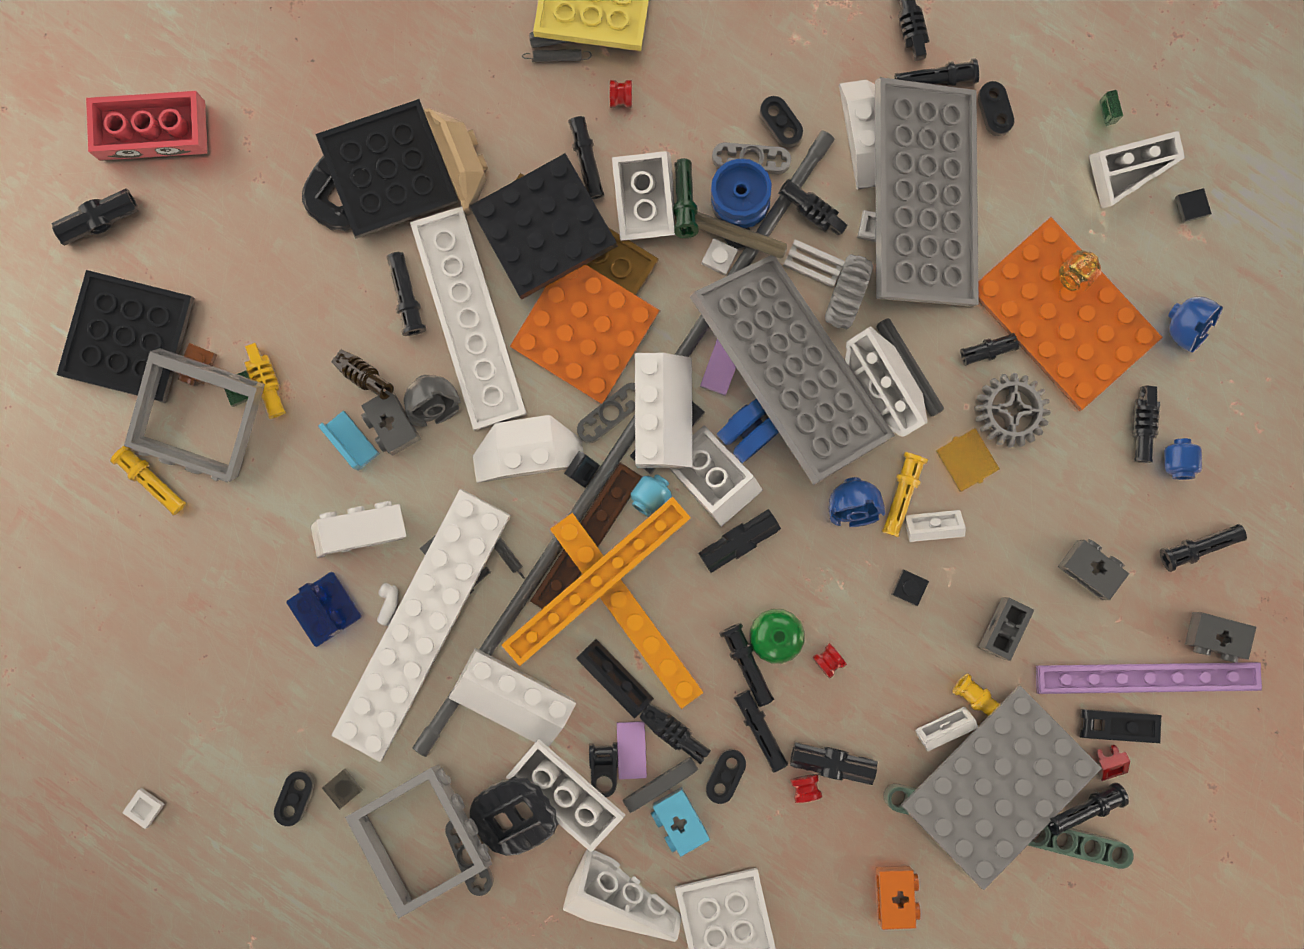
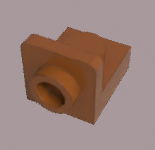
(200, 355)

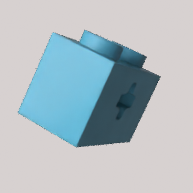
(678, 805)

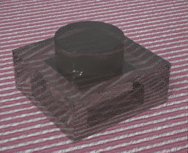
(342, 789)

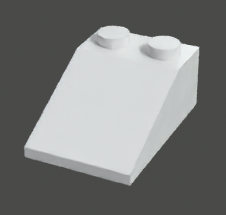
(644, 195)
(717, 478)

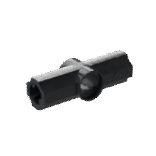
(94, 217)
(739, 541)
(833, 763)

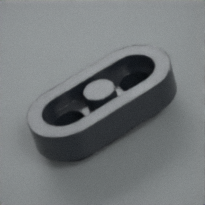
(995, 107)
(782, 122)
(727, 776)
(294, 797)

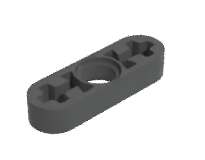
(599, 410)
(660, 784)
(476, 890)

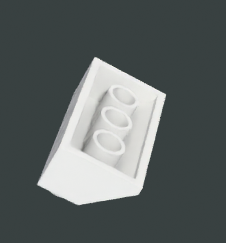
(663, 411)
(512, 698)
(577, 803)

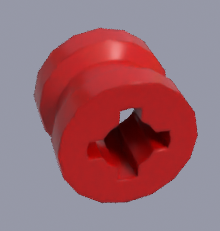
(620, 93)
(829, 661)
(806, 788)

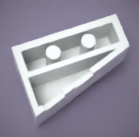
(1130, 166)
(357, 528)

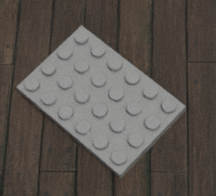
(1001, 787)

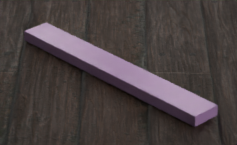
(1148, 678)

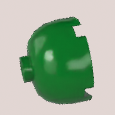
(777, 636)

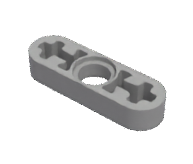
(772, 151)

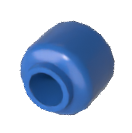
(1183, 459)

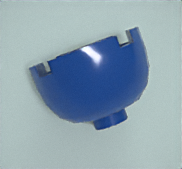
(1192, 321)
(855, 503)

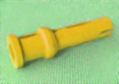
(139, 471)
(908, 480)
(977, 696)

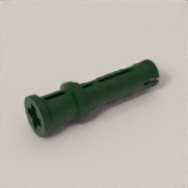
(685, 208)

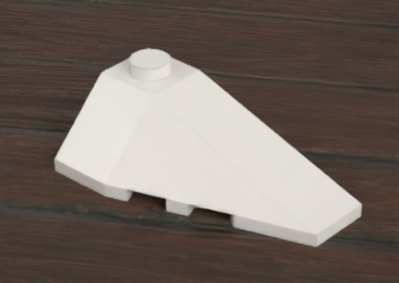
(612, 898)

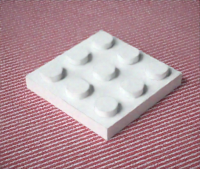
(725, 912)

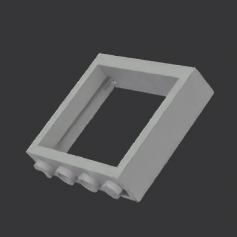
(172, 455)
(382, 864)

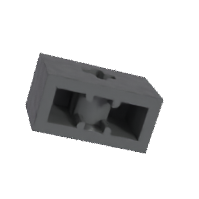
(403, 432)
(1110, 574)
(1006, 628)
(1236, 641)

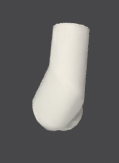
(390, 604)

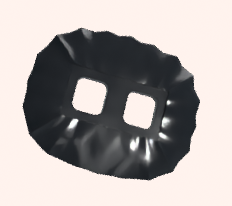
(316, 202)
(524, 833)

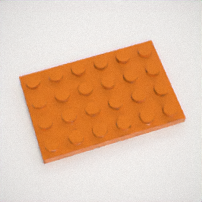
(1072, 335)

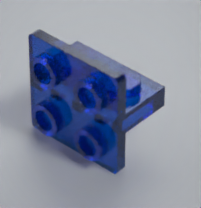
(323, 608)

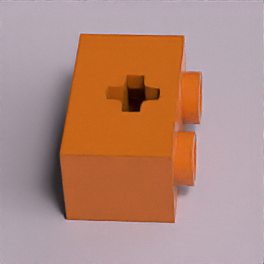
(893, 914)

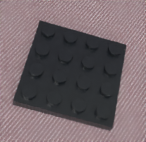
(387, 168)
(543, 226)
(116, 330)

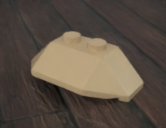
(459, 156)

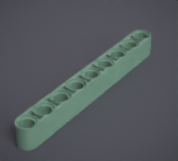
(1048, 841)

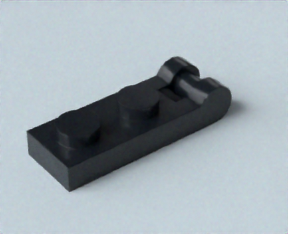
(1121, 726)

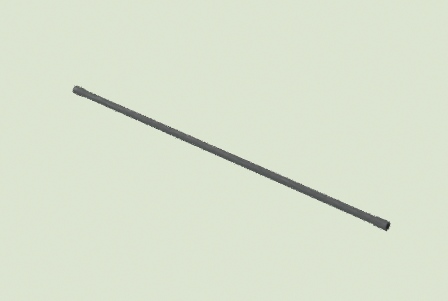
(432, 731)

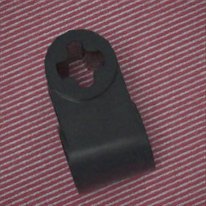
(604, 766)

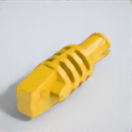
(261, 370)

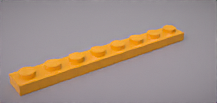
(595, 581)
(630, 615)

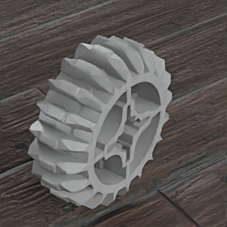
(849, 291)
(1013, 398)

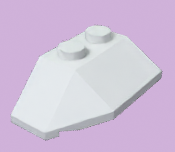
(859, 116)
(886, 381)
(525, 449)

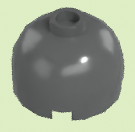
(430, 399)

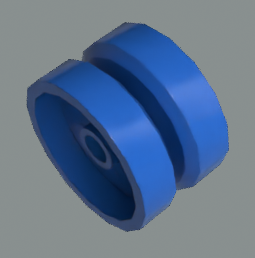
(741, 193)
(749, 426)

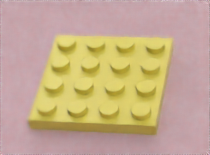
(593, 22)

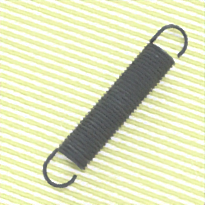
(557, 55)
(508, 557)

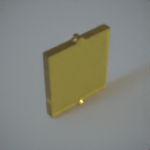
(967, 460)

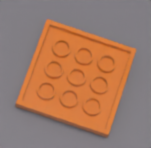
(585, 330)

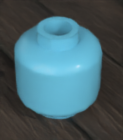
(650, 494)

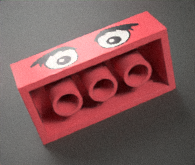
(146, 125)

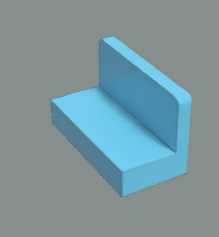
(349, 441)

